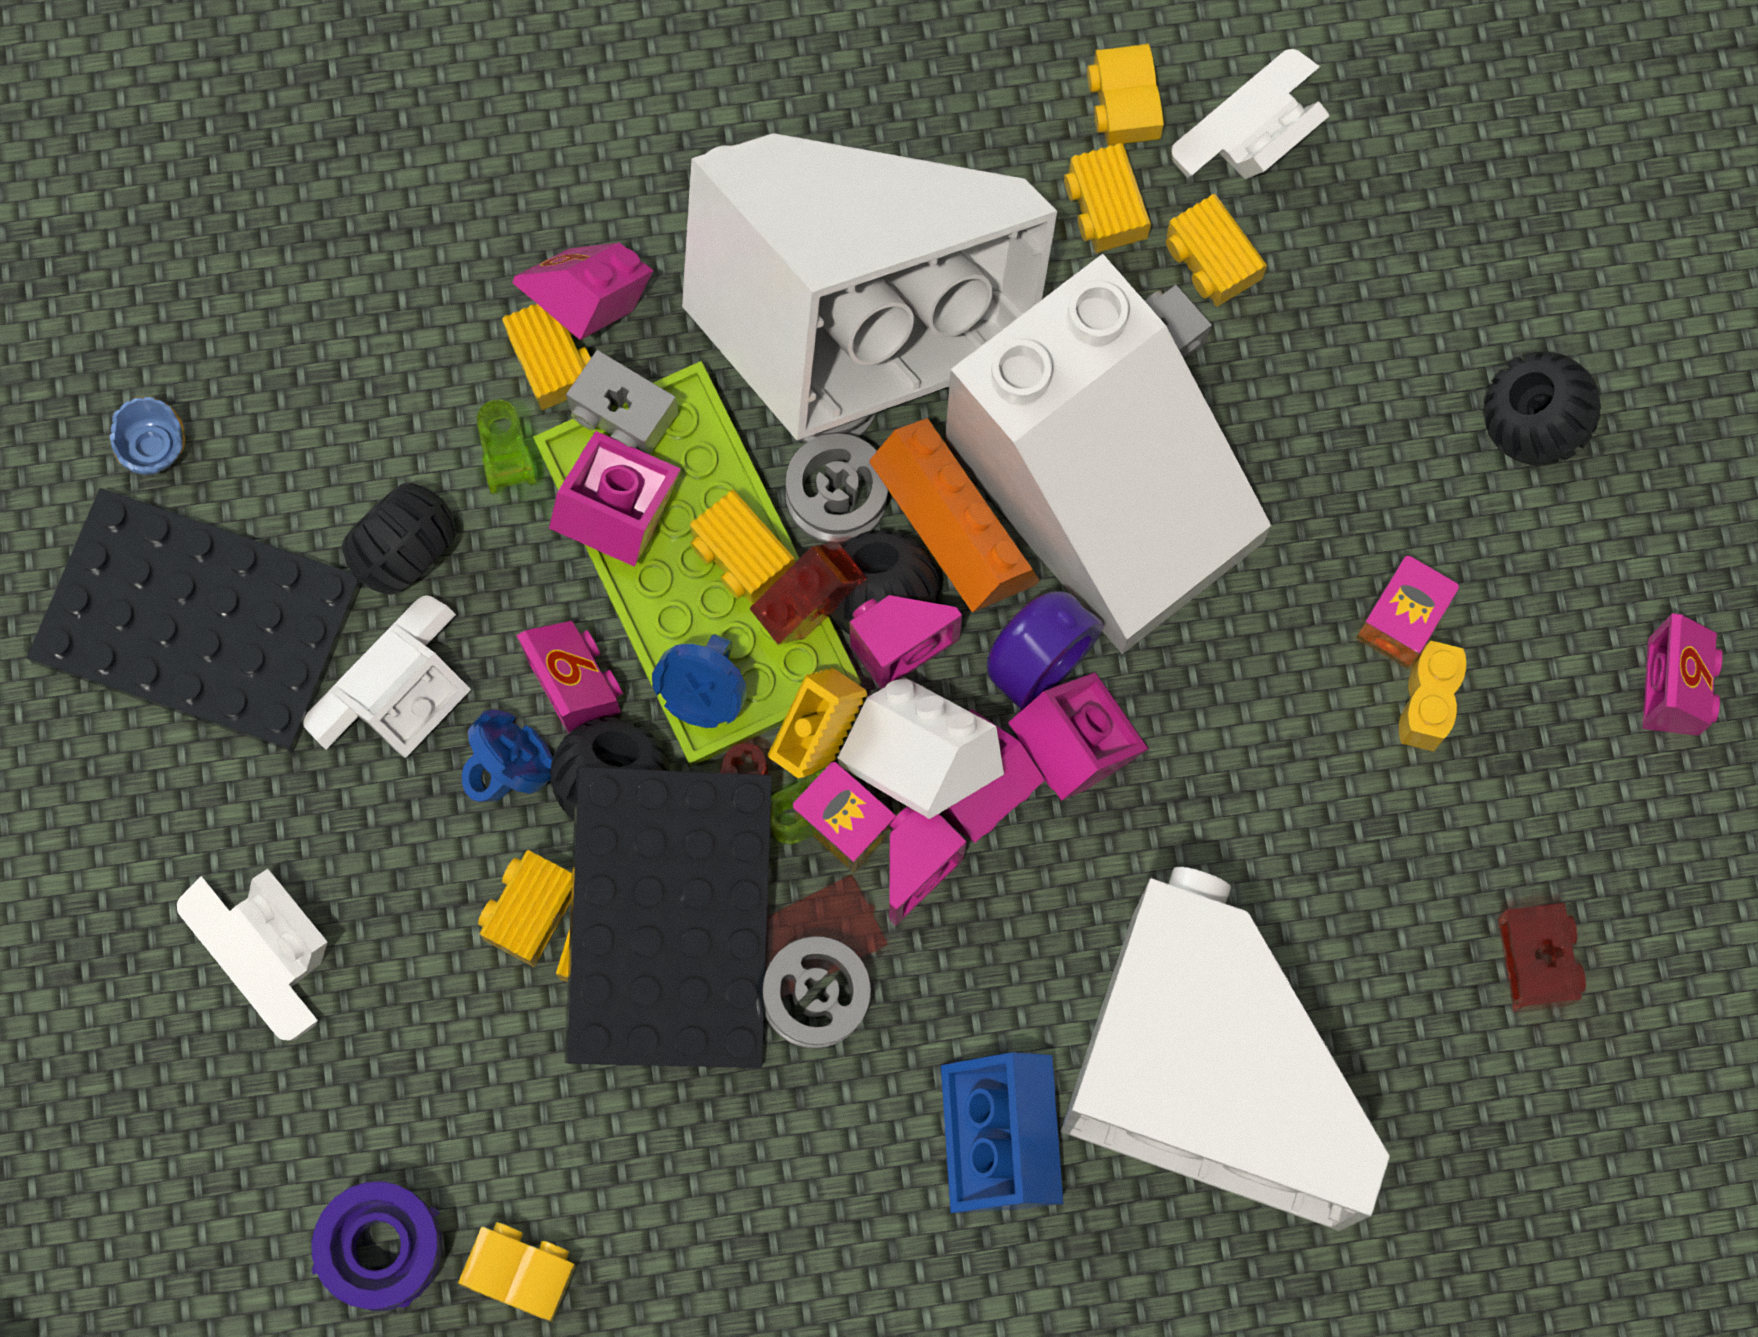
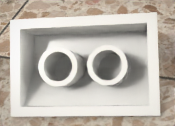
(921, 748)

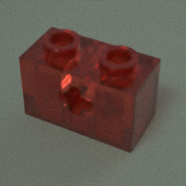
(807, 593)
(1530, 980)

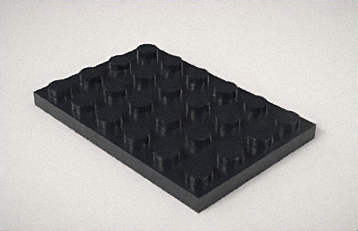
(195, 619)
(668, 918)

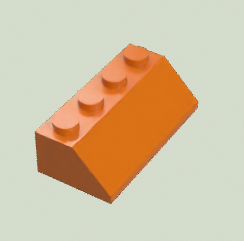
(951, 516)

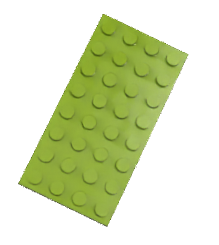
(681, 599)

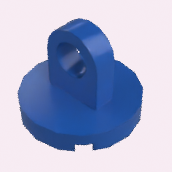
(700, 683)
(510, 754)

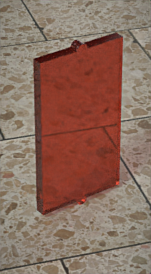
(831, 913)

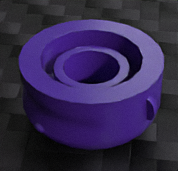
(1041, 646)
(337, 1238)

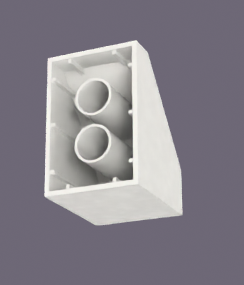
(854, 271)
(1104, 453)
(1218, 1066)

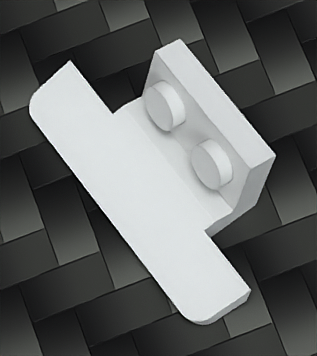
(1254, 122)
(395, 685)
(261, 946)

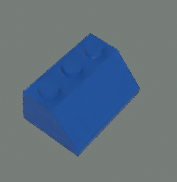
(1001, 1133)

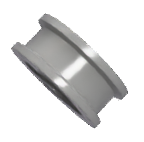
(826, 513)
(842, 1018)

